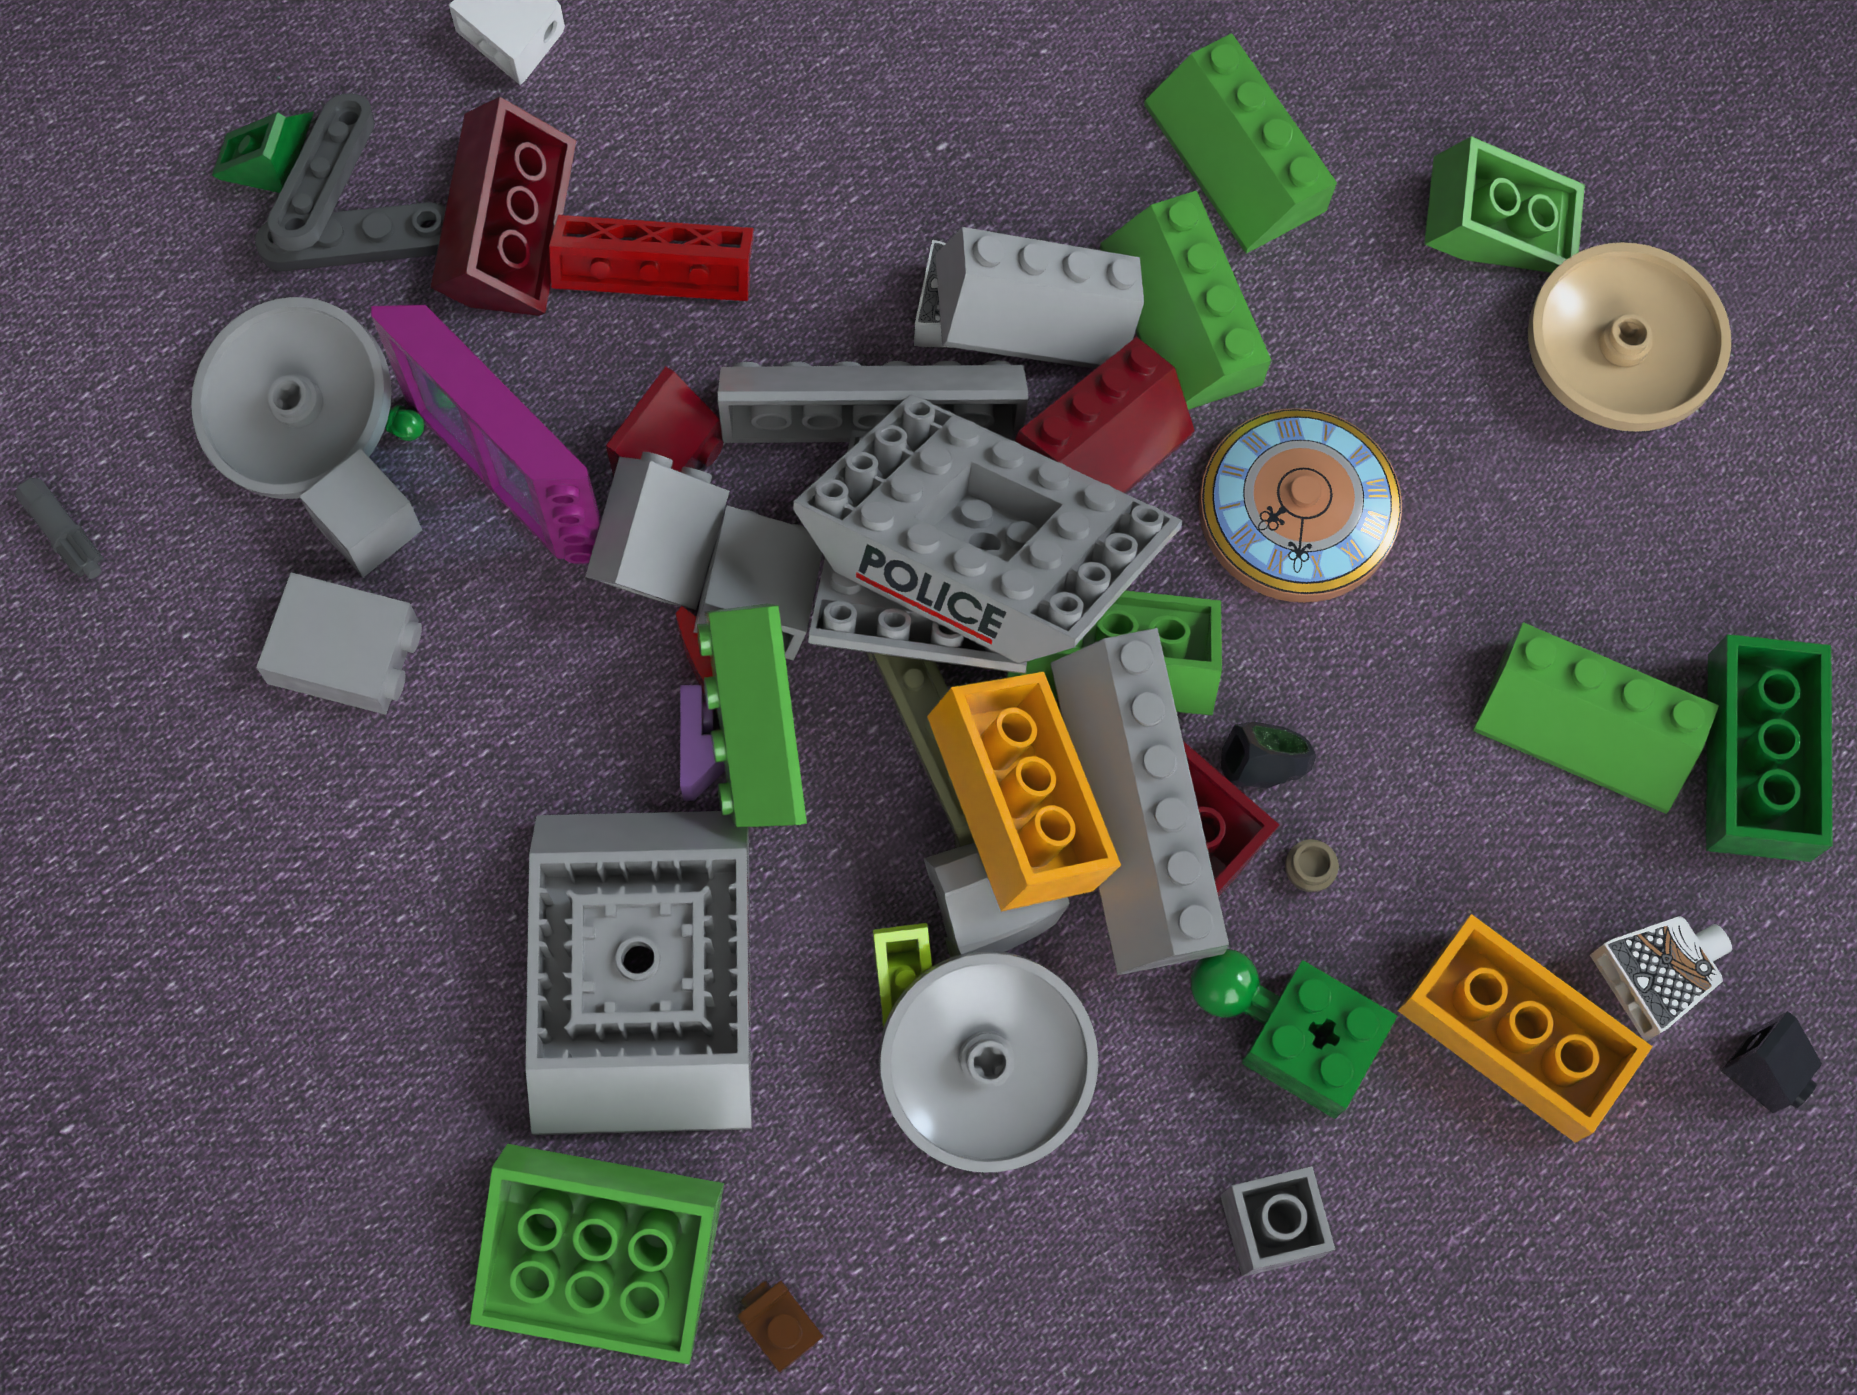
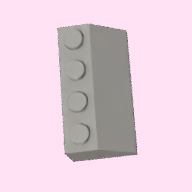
(1036, 298)

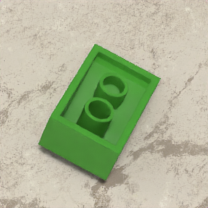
(1502, 208)

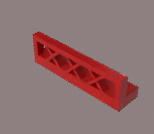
(650, 262)

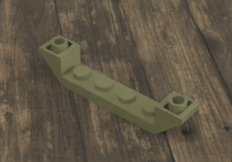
(915, 690)

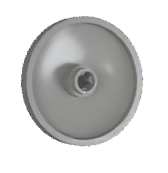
(289, 395)
(988, 1061)

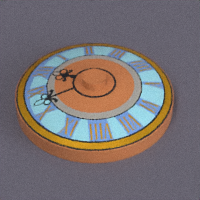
(1300, 505)

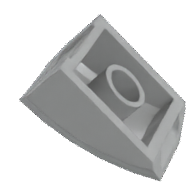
(971, 909)

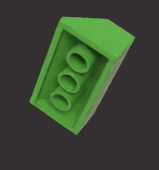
(1241, 144)
(1192, 301)
(1188, 637)
(753, 716)
(1595, 718)

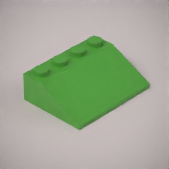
(595, 1253)

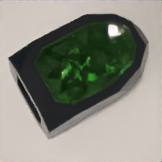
(1265, 755)

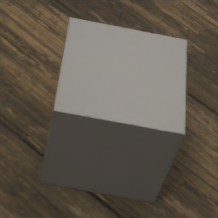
(361, 512)
(1277, 1221)

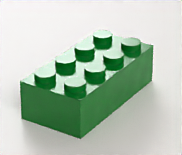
(1770, 749)

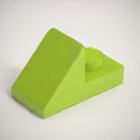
(899, 958)

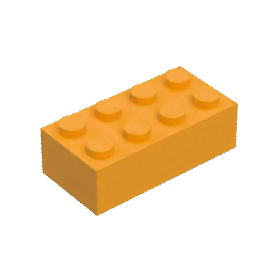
(1023, 790)
(1525, 1029)

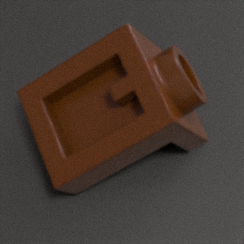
(778, 1324)

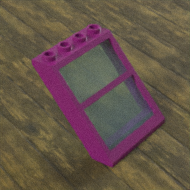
(491, 430)

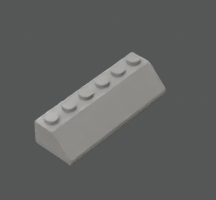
(830, 401)
(1131, 748)

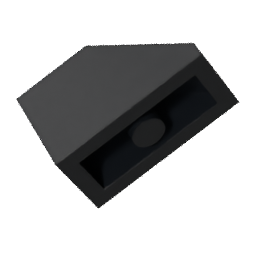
(1775, 1064)

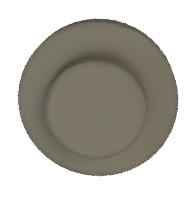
(1311, 865)

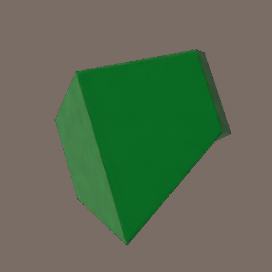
(263, 151)

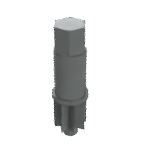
(60, 529)

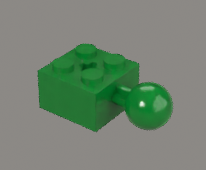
(1284, 1046)

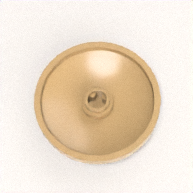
(1629, 336)

